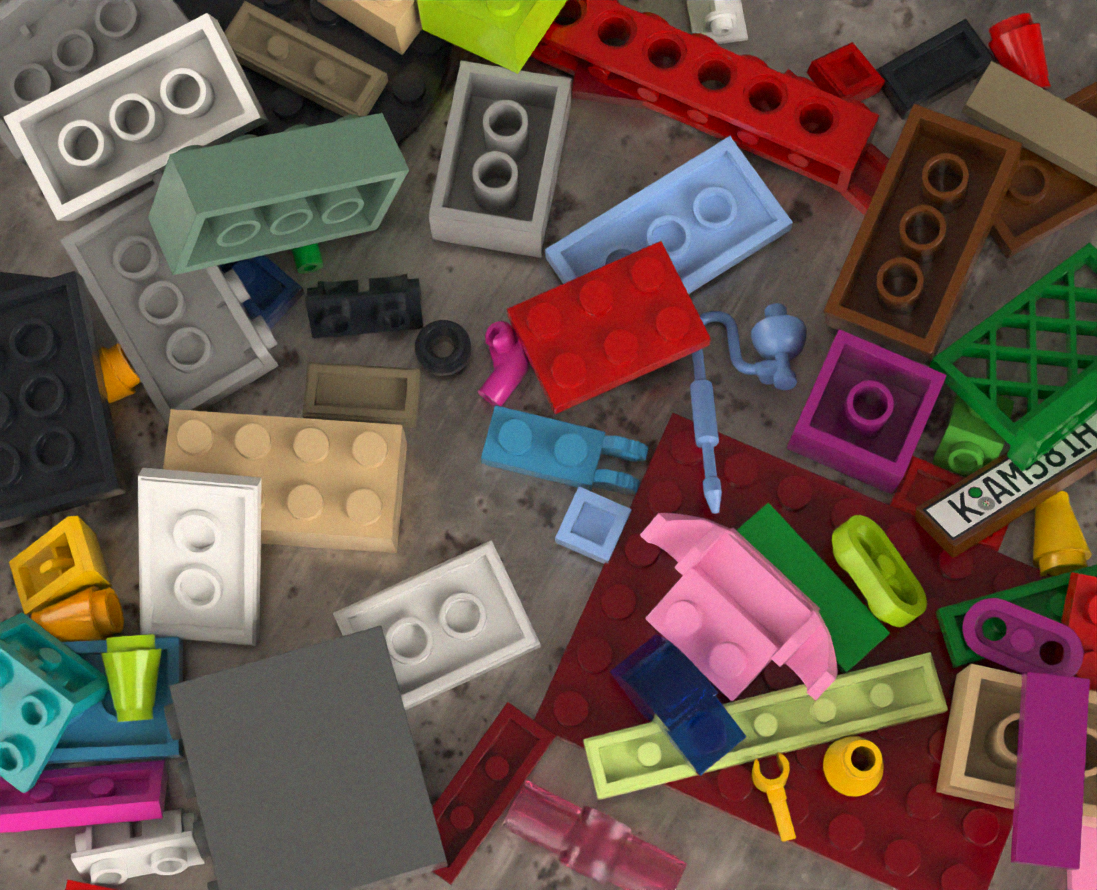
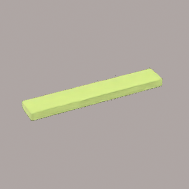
(774, 724)

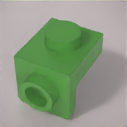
(968, 439)

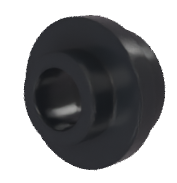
(438, 332)

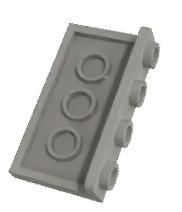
(63, 40)
(178, 330)

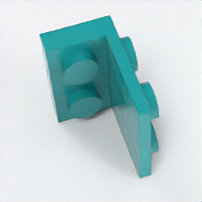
(39, 695)

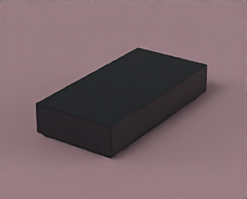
(935, 68)

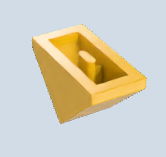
(59, 565)

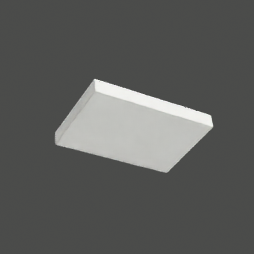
(199, 555)
(446, 623)

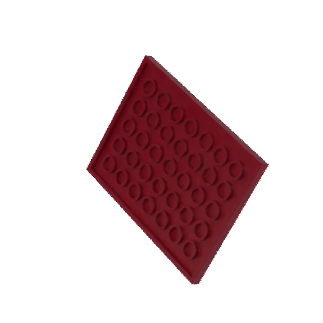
(902, 828)

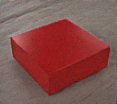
(846, 74)

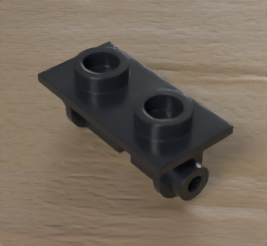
(342, 310)

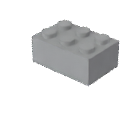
(500, 159)

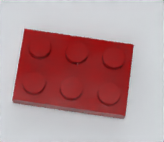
(608, 327)

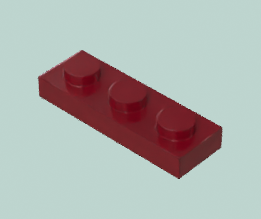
(487, 785)

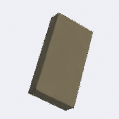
(362, 393)

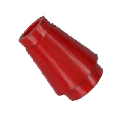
(1020, 48)

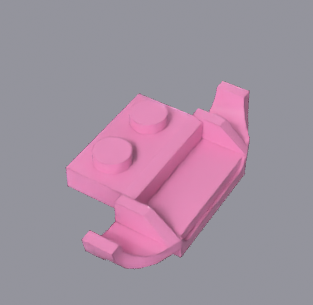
(736, 609)

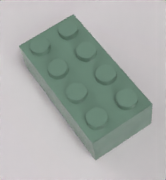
(275, 191)

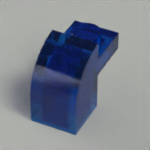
(679, 701)

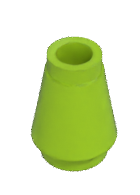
(132, 675)

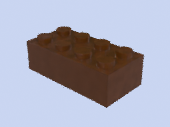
(922, 234)

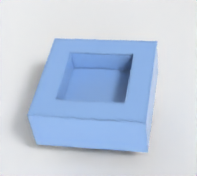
(592, 525)

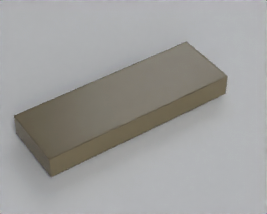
(304, 62)
(1037, 120)

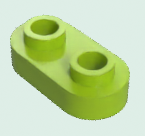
(878, 571)

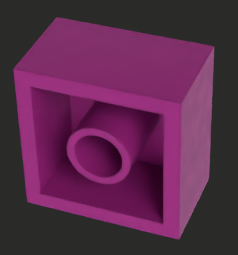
(866, 412)

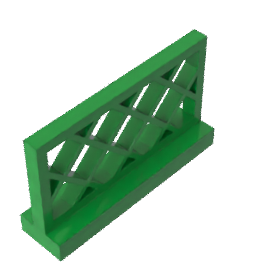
(1064, 406)

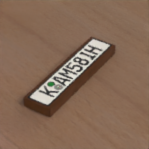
(1003, 492)

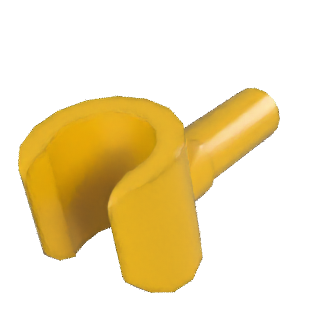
(776, 795)

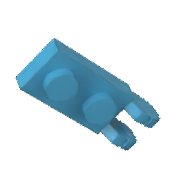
(558, 451)

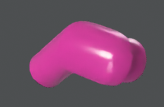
(508, 361)

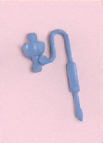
(777, 341)

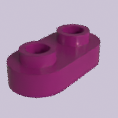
(1023, 638)

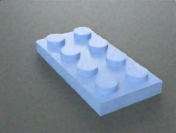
(703, 213)

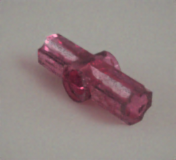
(591, 842)

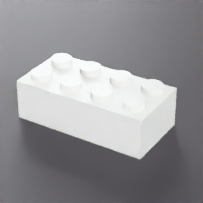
(131, 114)

